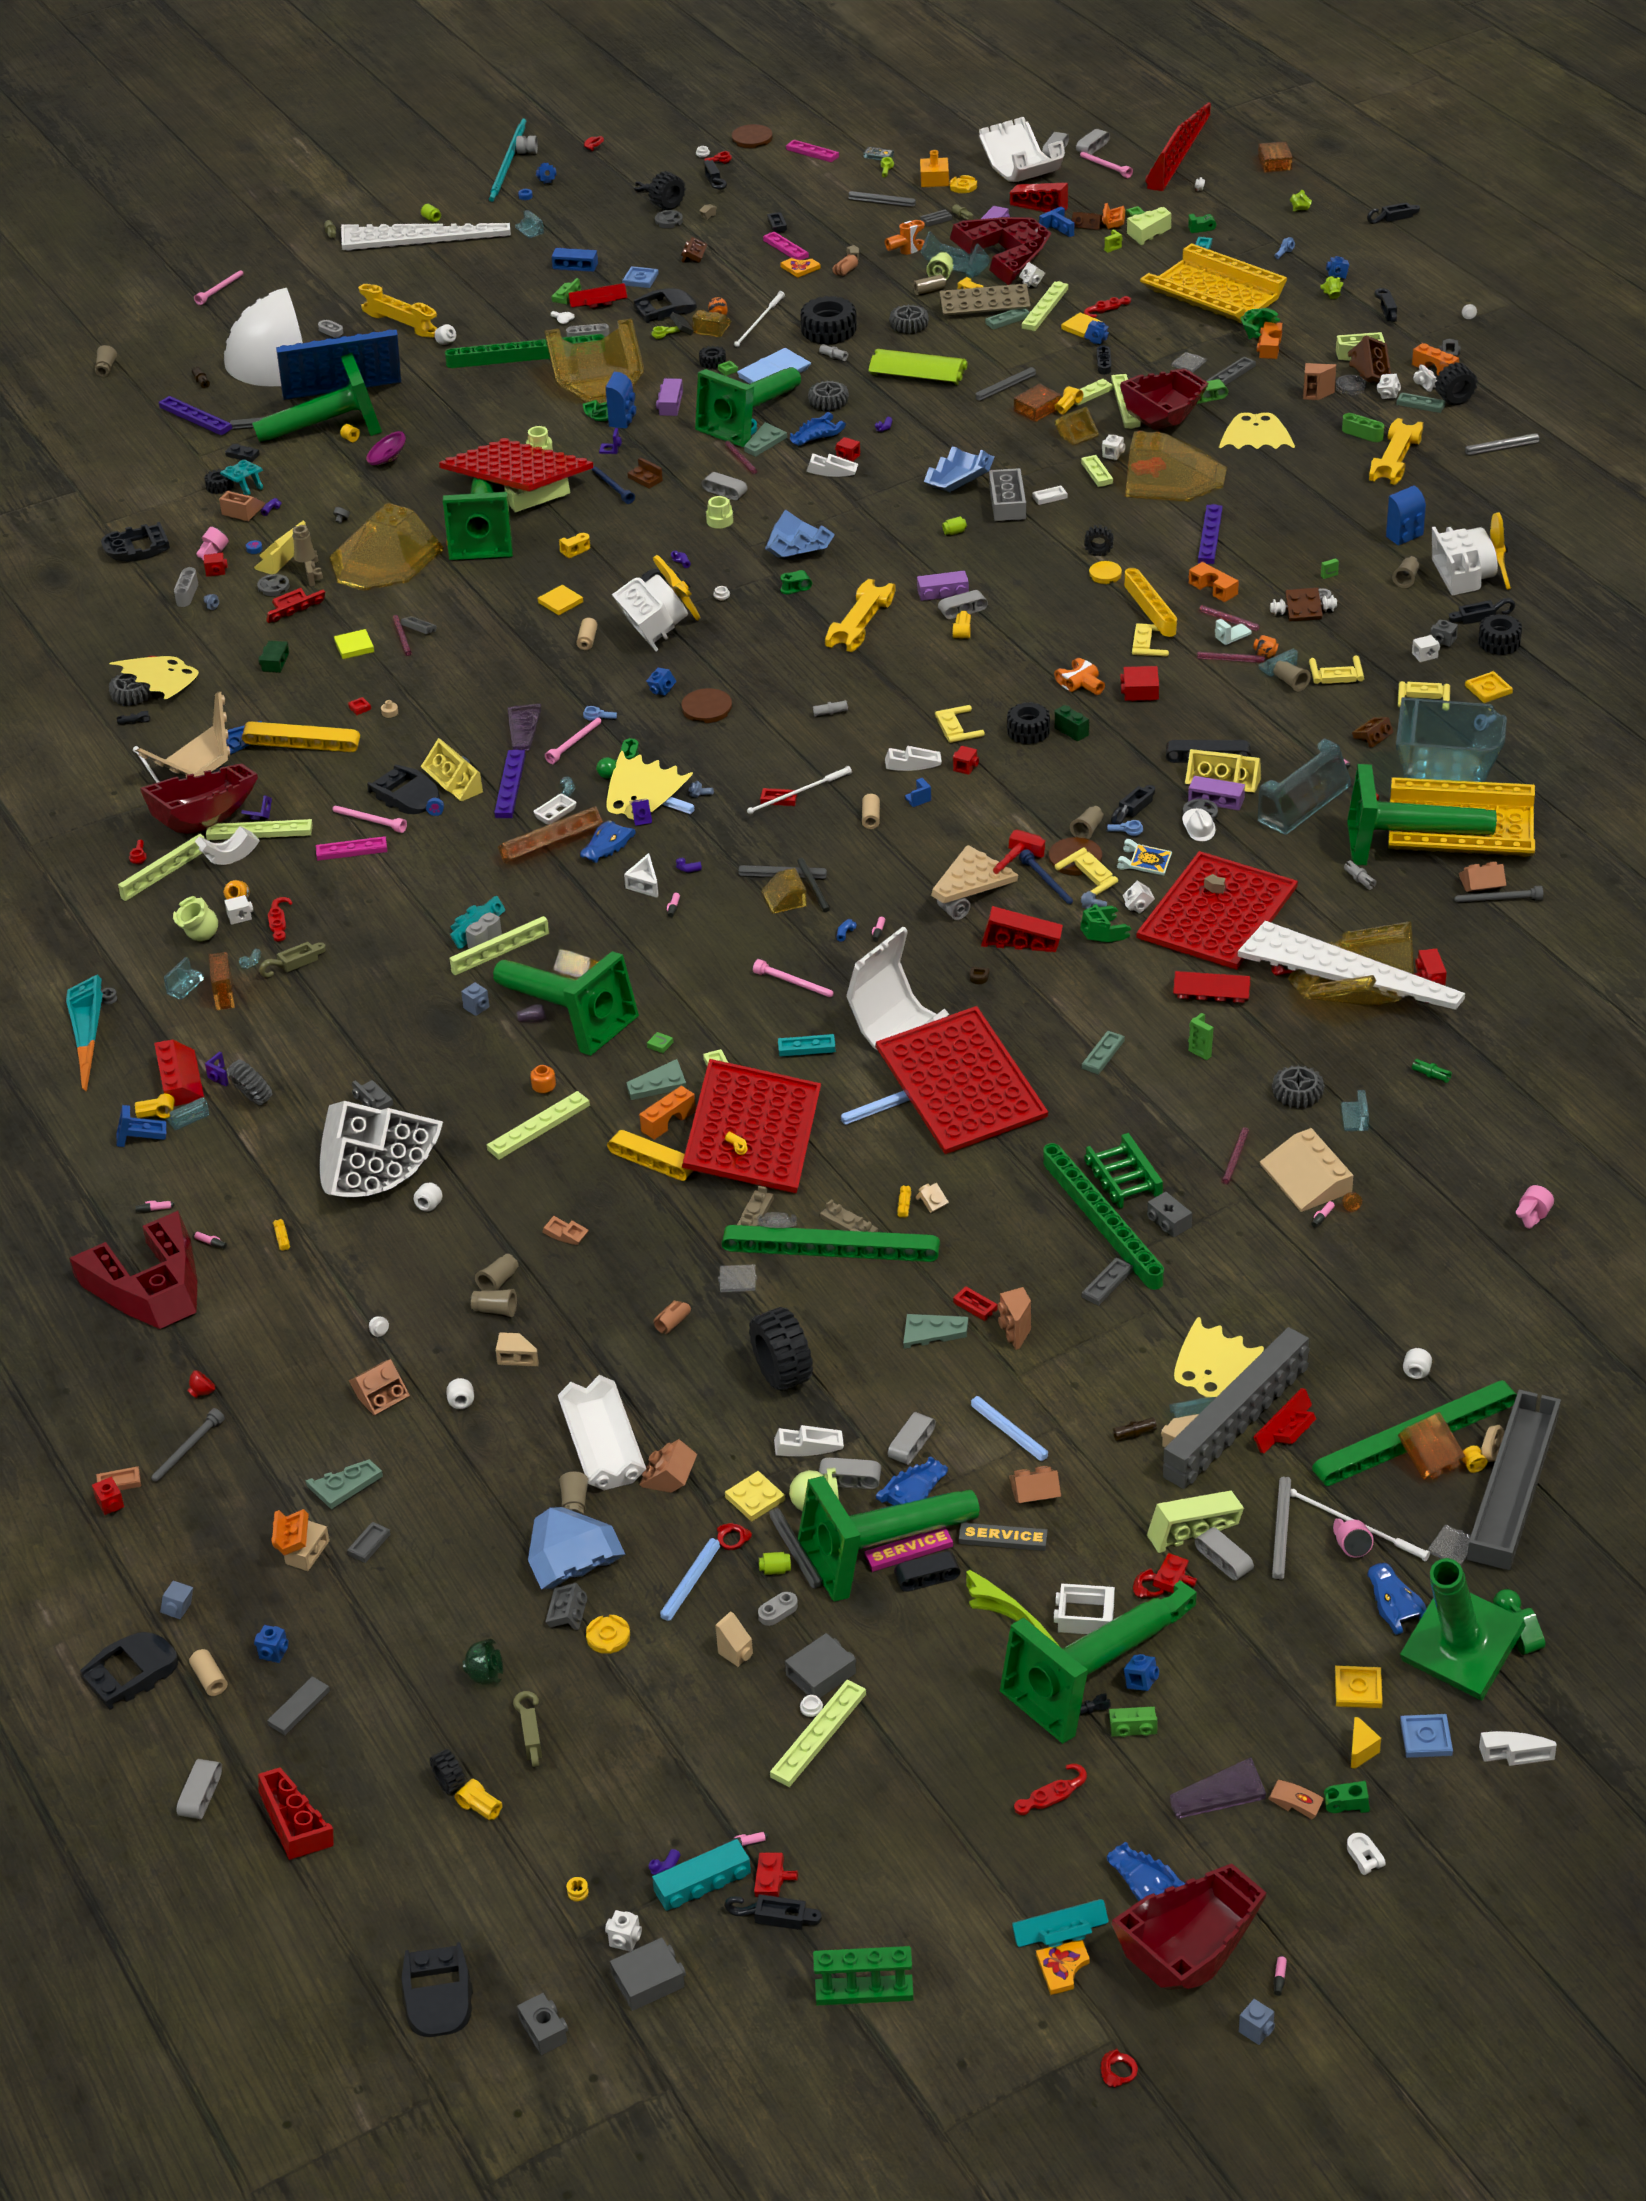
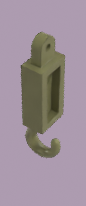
(294, 958)
(529, 1726)

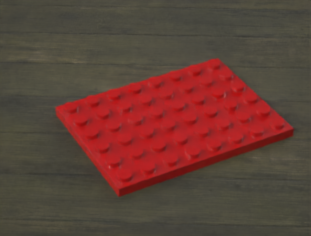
(516, 464)
(1216, 923)
(961, 1079)
(765, 1110)

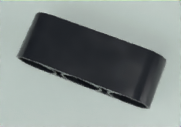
(927, 1571)

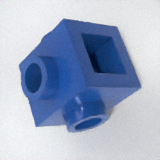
(540, 173)
(1337, 267)
(1096, 332)
(661, 681)
(271, 1643)
(1141, 1672)

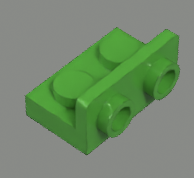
(561, 294)
(1200, 1037)
(1133, 1721)

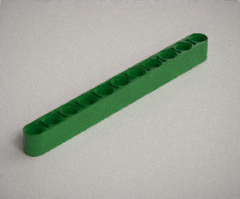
(506, 352)
(1103, 1216)
(831, 1243)
(1388, 1445)

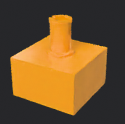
(934, 171)

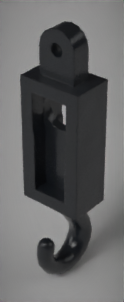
(713, 175)
(1394, 212)
(1387, 304)
(1478, 611)
(1132, 805)
(772, 1910)

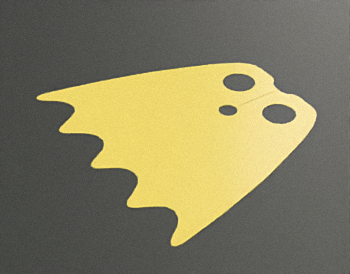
(1267, 432)
(156, 673)
(644, 781)
(1212, 1351)

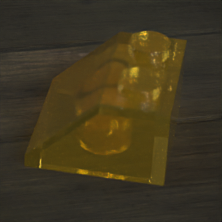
(710, 323)
(1077, 426)
(785, 891)
(573, 964)

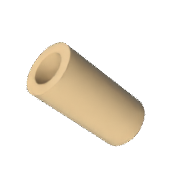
(586, 633)
(870, 811)
(208, 1672)

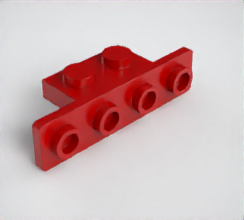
(597, 295)
(292, 602)
(1287, 1422)

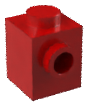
(848, 449)
(215, 564)
(965, 760)
(108, 1495)

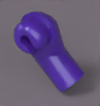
(885, 426)
(692, 867)
(657, 1867)

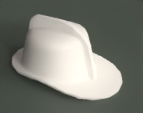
(1199, 824)

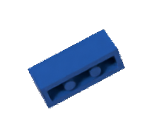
(574, 259)

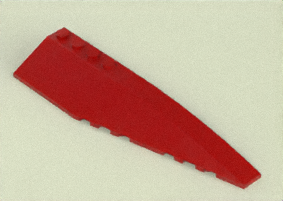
(1176, 149)

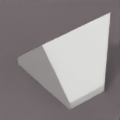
(642, 878)

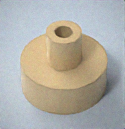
(389, 709)

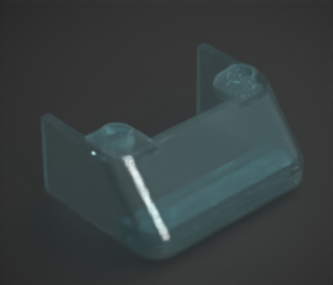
(971, 264)

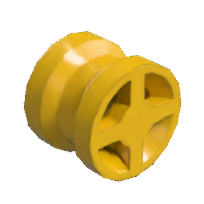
(350, 433)
(1474, 1460)

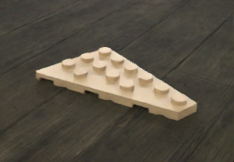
(970, 875)

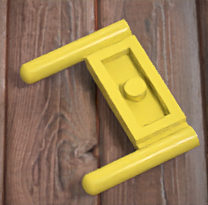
(1142, 641)
(1337, 674)
(1423, 690)
(952, 727)
(1092, 868)

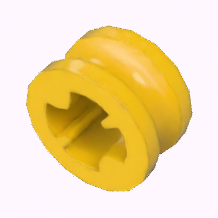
(577, 1895)

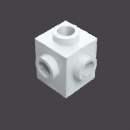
(1031, 275)
(1388, 386)
(1113, 447)
(1138, 897)
(623, 1930)

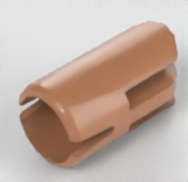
(845, 265)
(671, 1316)

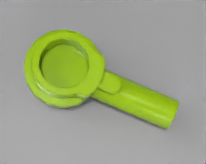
(886, 163)
(659, 332)

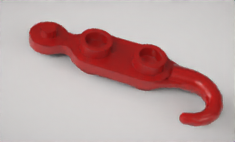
(1102, 306)
(277, 919)
(1052, 1792)

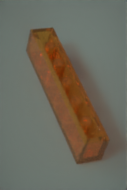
(550, 834)

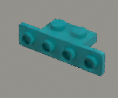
(473, 915)
(1061, 1924)

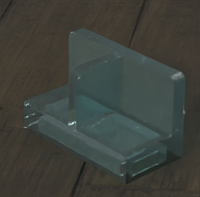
(530, 225)
(182, 979)

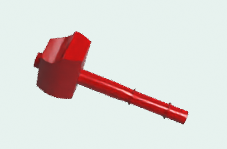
(1018, 842)

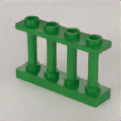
(1135, 1159)
(863, 1989)

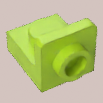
(1113, 241)

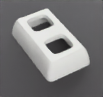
(550, 809)

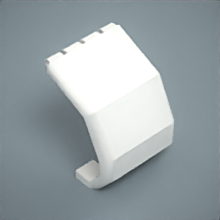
(1016, 152)
(882, 994)

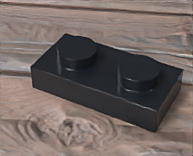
(777, 222)
(242, 452)

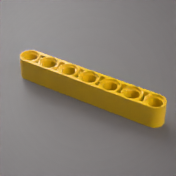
(1150, 602)
(301, 736)

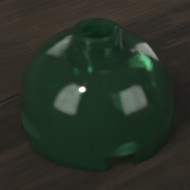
(483, 1662)

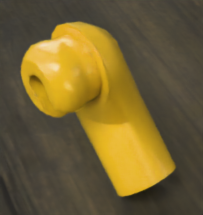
(739, 1143)

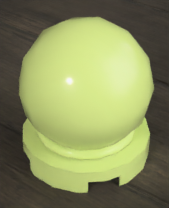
(196, 919)
(799, 1485)

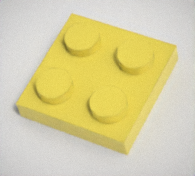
(754, 1496)

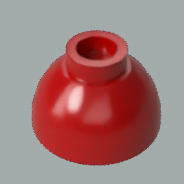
(200, 1384)

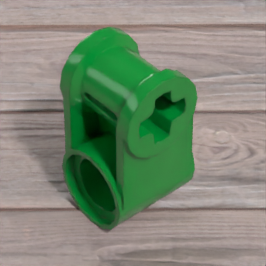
(795, 581)

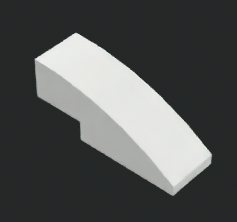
(831, 466)
(912, 759)
(807, 1441)
(1516, 1747)

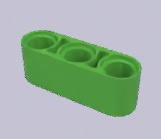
(1215, 391)
(1363, 427)

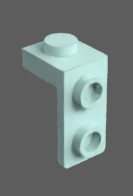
(1227, 634)

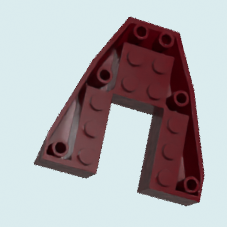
(1019, 235)
(156, 1294)

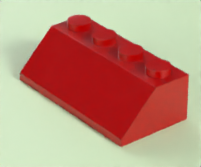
(1212, 985)
(179, 1071)

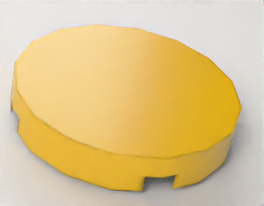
(963, 184)
(1105, 571)
(608, 1634)

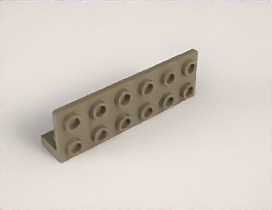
(984, 299)

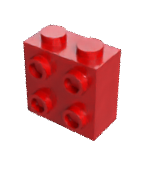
(1140, 683)
(1430, 966)

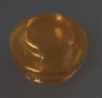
(1352, 1201)

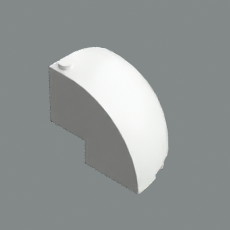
(254, 339)
(372, 1148)

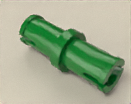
(1431, 1070)

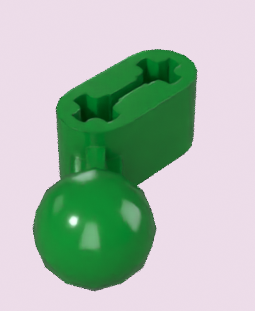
(607, 765)
(1532, 1636)

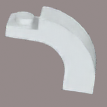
(231, 850)

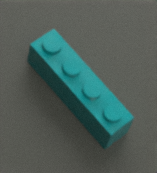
(701, 1875)

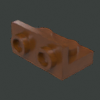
(1086, 220)
(694, 250)
(646, 473)
(1374, 730)

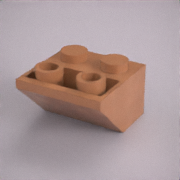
(1319, 381)
(239, 505)
(1483, 878)
(1015, 1315)
(379, 1387)
(668, 1467)
(1035, 1485)

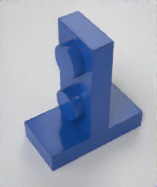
(1057, 220)
(138, 1127)

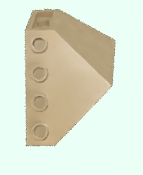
(202, 753)

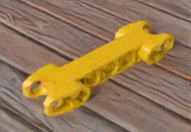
(414, 315)
(1391, 462)
(851, 629)

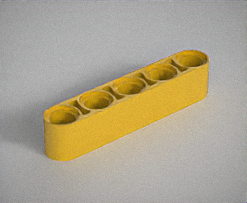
(648, 1154)

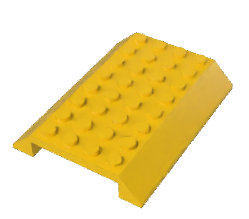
(1217, 283)
(1511, 801)

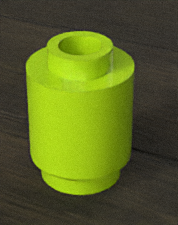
(430, 213)
(954, 526)
(775, 1563)

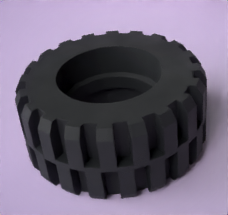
(828, 320)
(780, 1348)

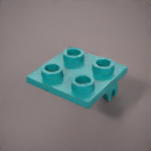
(240, 471)

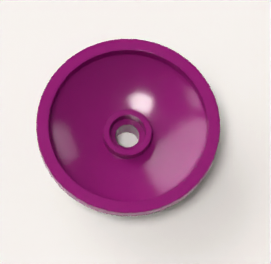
(386, 449)

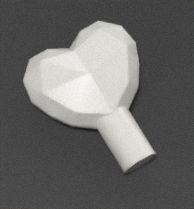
(563, 318)

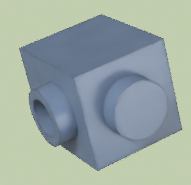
(475, 999)
(176, 1599)
(1256, 2022)

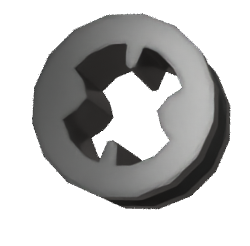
(109, 996)

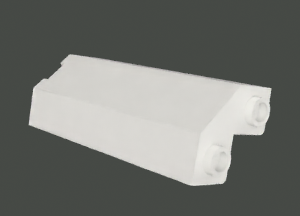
(602, 1433)

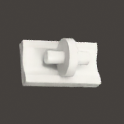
(1425, 378)

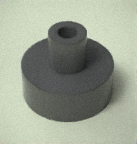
(341, 514)

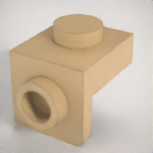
(932, 1197)

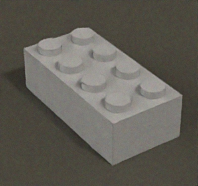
(1007, 494)

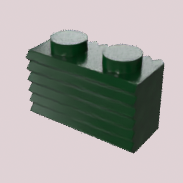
(274, 656)
(1071, 723)

